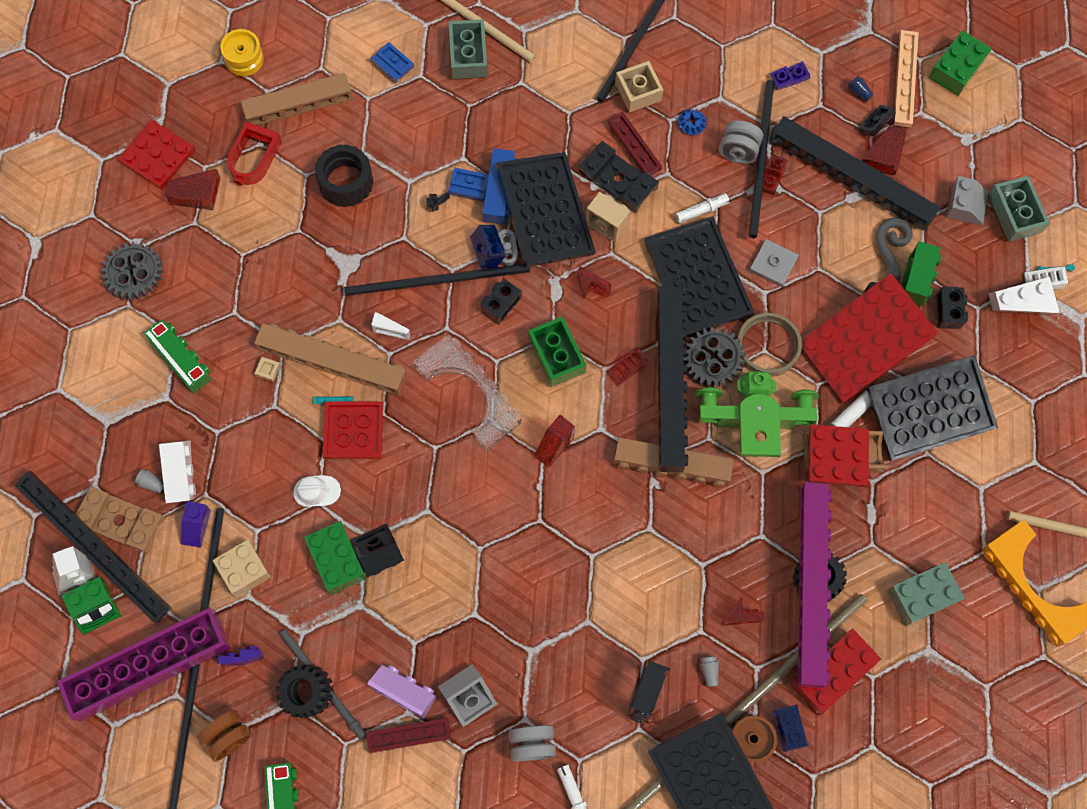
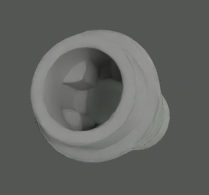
(149, 481)
(710, 669)

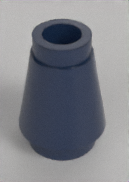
(860, 88)

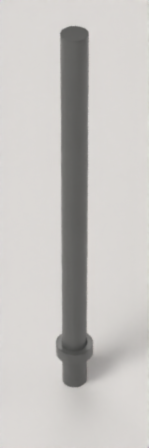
(354, 725)

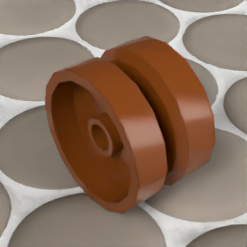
(224, 735)
(765, 738)

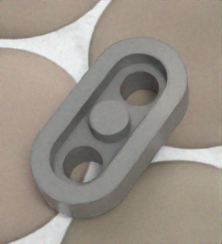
(510, 248)

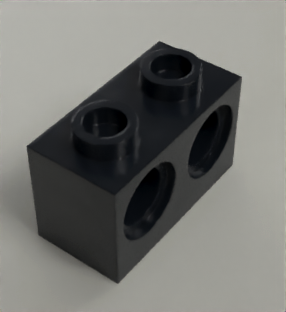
(505, 303)
(946, 306)

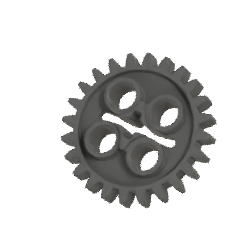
(116, 275)
(726, 344)

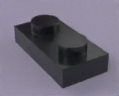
(877, 120)

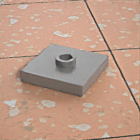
(774, 263)

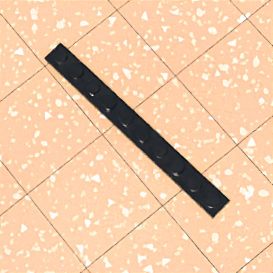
(93, 547)

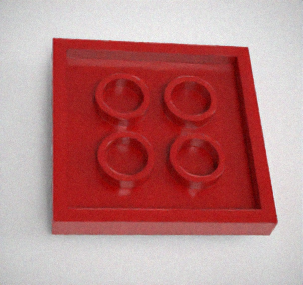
(156, 154)
(353, 430)
(838, 455)

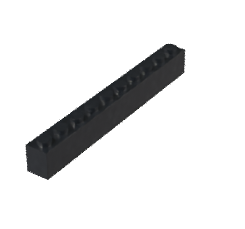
(854, 173)
(671, 380)

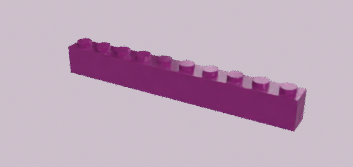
(814, 586)

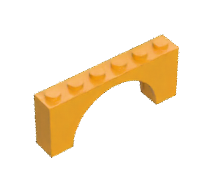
(1007, 556)

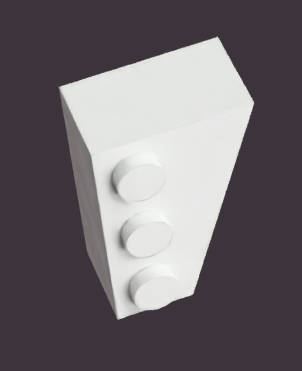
(1026, 298)
(177, 471)
(71, 569)

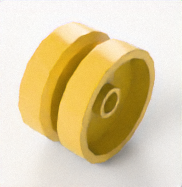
(242, 52)

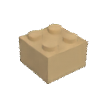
(639, 86)
(607, 217)
(241, 568)

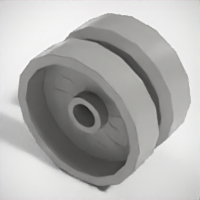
(741, 142)
(532, 740)

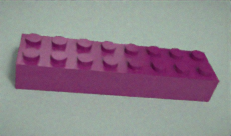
(143, 665)

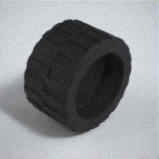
(344, 156)

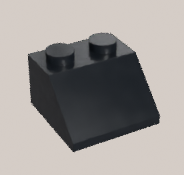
(377, 550)

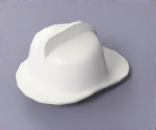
(317, 491)

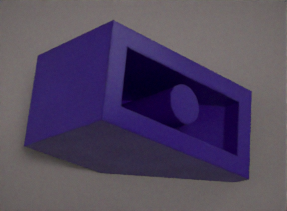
(194, 524)

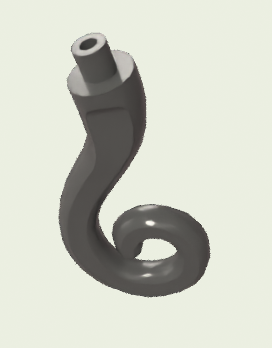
(890, 261)

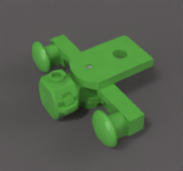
(757, 413)

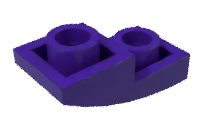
(790, 76)
(246, 656)

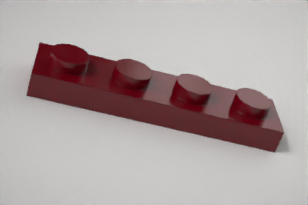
(634, 144)
(408, 735)

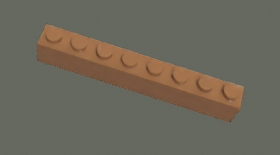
(331, 359)

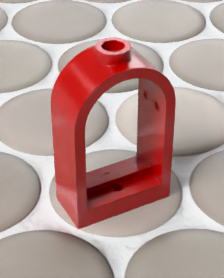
(259, 133)

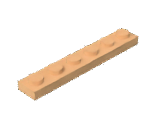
(906, 78)

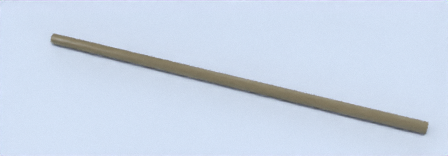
(757, 694)

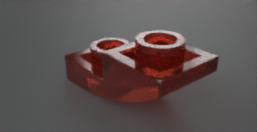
(773, 173)

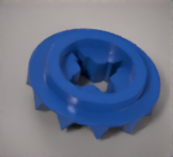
(687, 127)

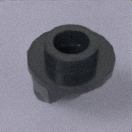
(434, 202)

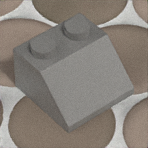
(967, 201)
(467, 695)

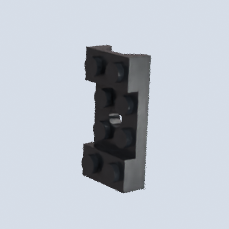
(604, 165)

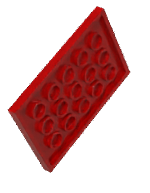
(868, 338)

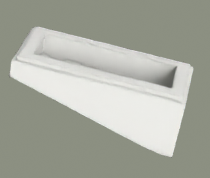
(1057, 274)
(388, 327)

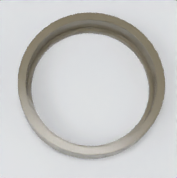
(786, 324)

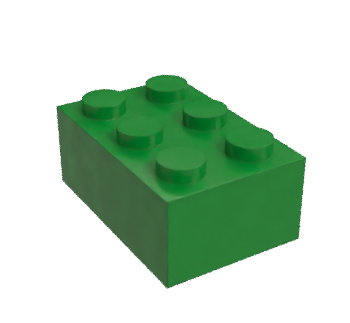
(960, 63)
(921, 272)
(556, 351)
(335, 558)

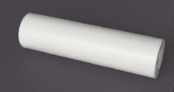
(853, 411)

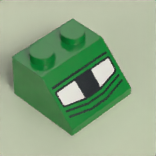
(91, 605)

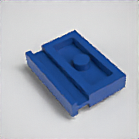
(392, 62)
(468, 184)

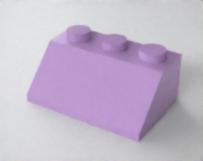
(402, 690)

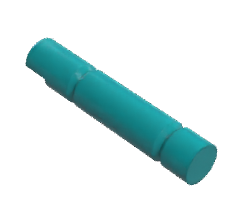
(321, 399)

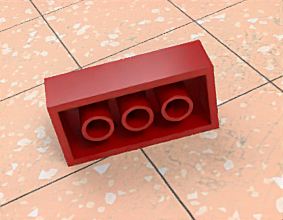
(847, 665)

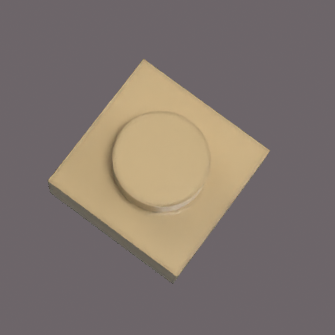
(267, 369)

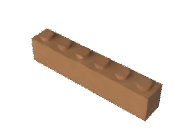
(297, 99)
(700, 467)

